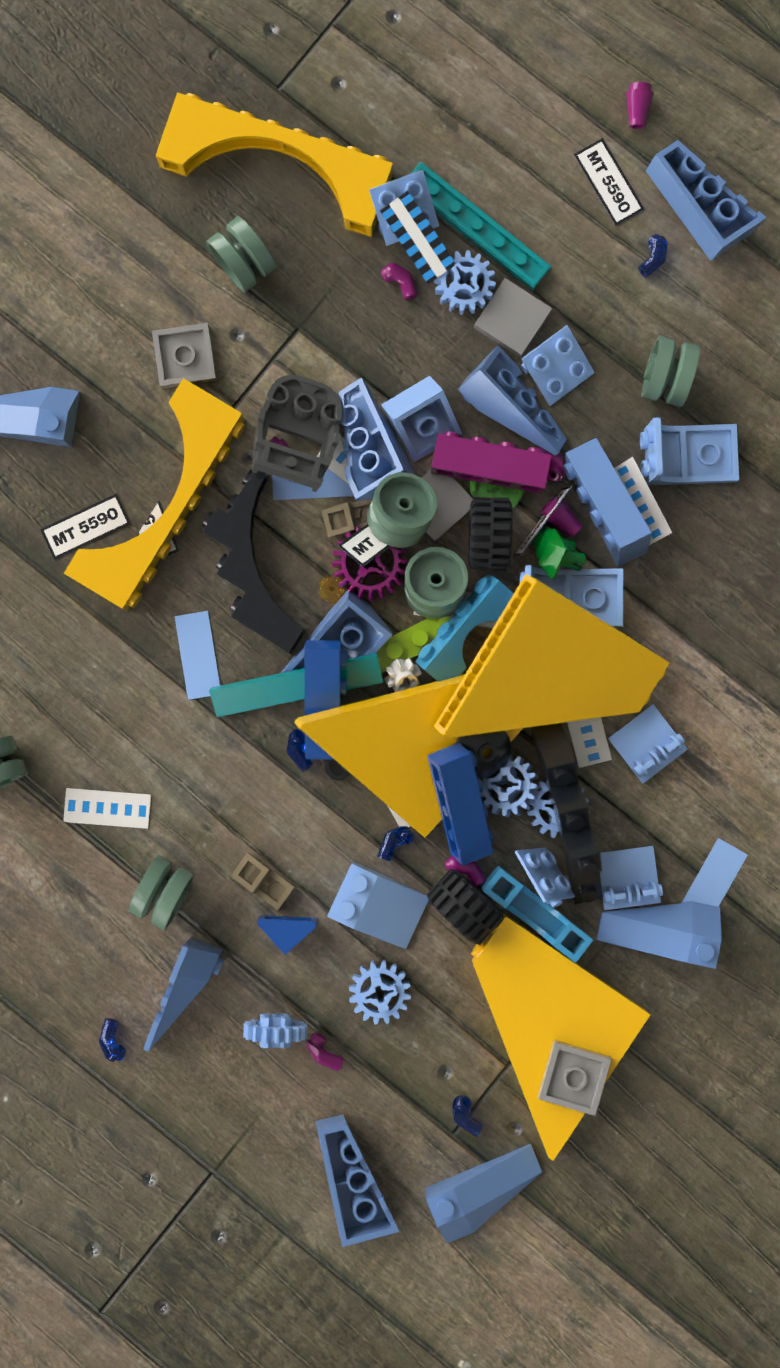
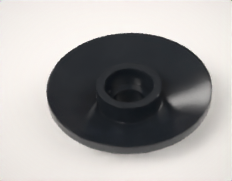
(499, 751)

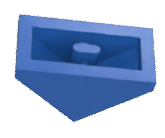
(286, 930)

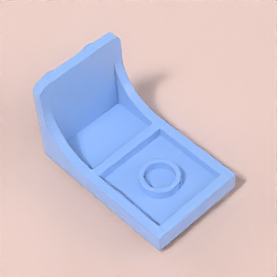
(689, 454)
(592, 589)

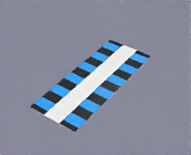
(417, 237)

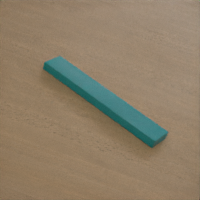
(484, 231)
(287, 686)

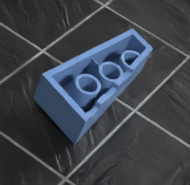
(702, 200)
(607, 502)
(354, 1192)

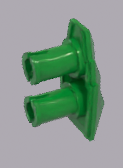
(555, 552)

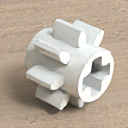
(402, 675)

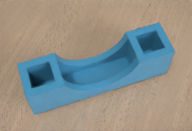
(444, 654)
(537, 914)

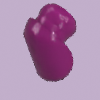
(403, 277)
(556, 470)
(471, 869)
(321, 1056)

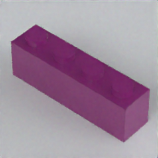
(491, 463)

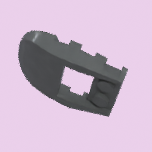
(303, 410)

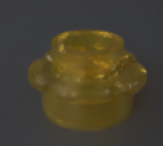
(325, 592)

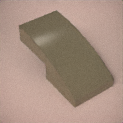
(345, 517)
(263, 881)

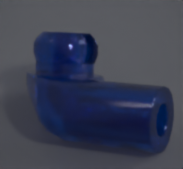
(657, 258)
(296, 749)
(394, 838)
(107, 1042)
(462, 1115)

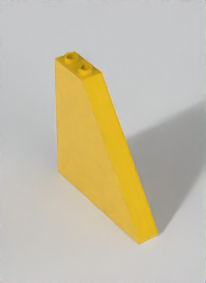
(549, 667)
(388, 744)
(546, 998)

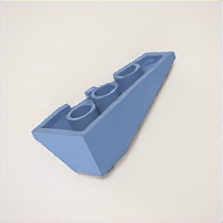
(501, 395)
(40, 415)
(369, 442)
(353, 624)
(674, 931)
(190, 974)
(474, 1196)

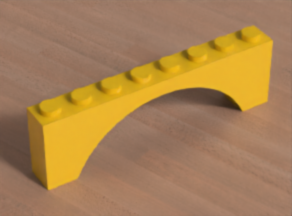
(205, 130)
(123, 569)

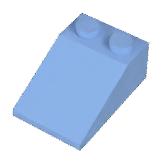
(378, 905)

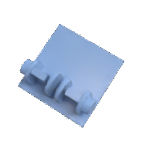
(388, 192)
(557, 365)
(648, 743)
(545, 875)
(629, 878)

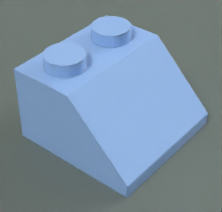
(420, 416)

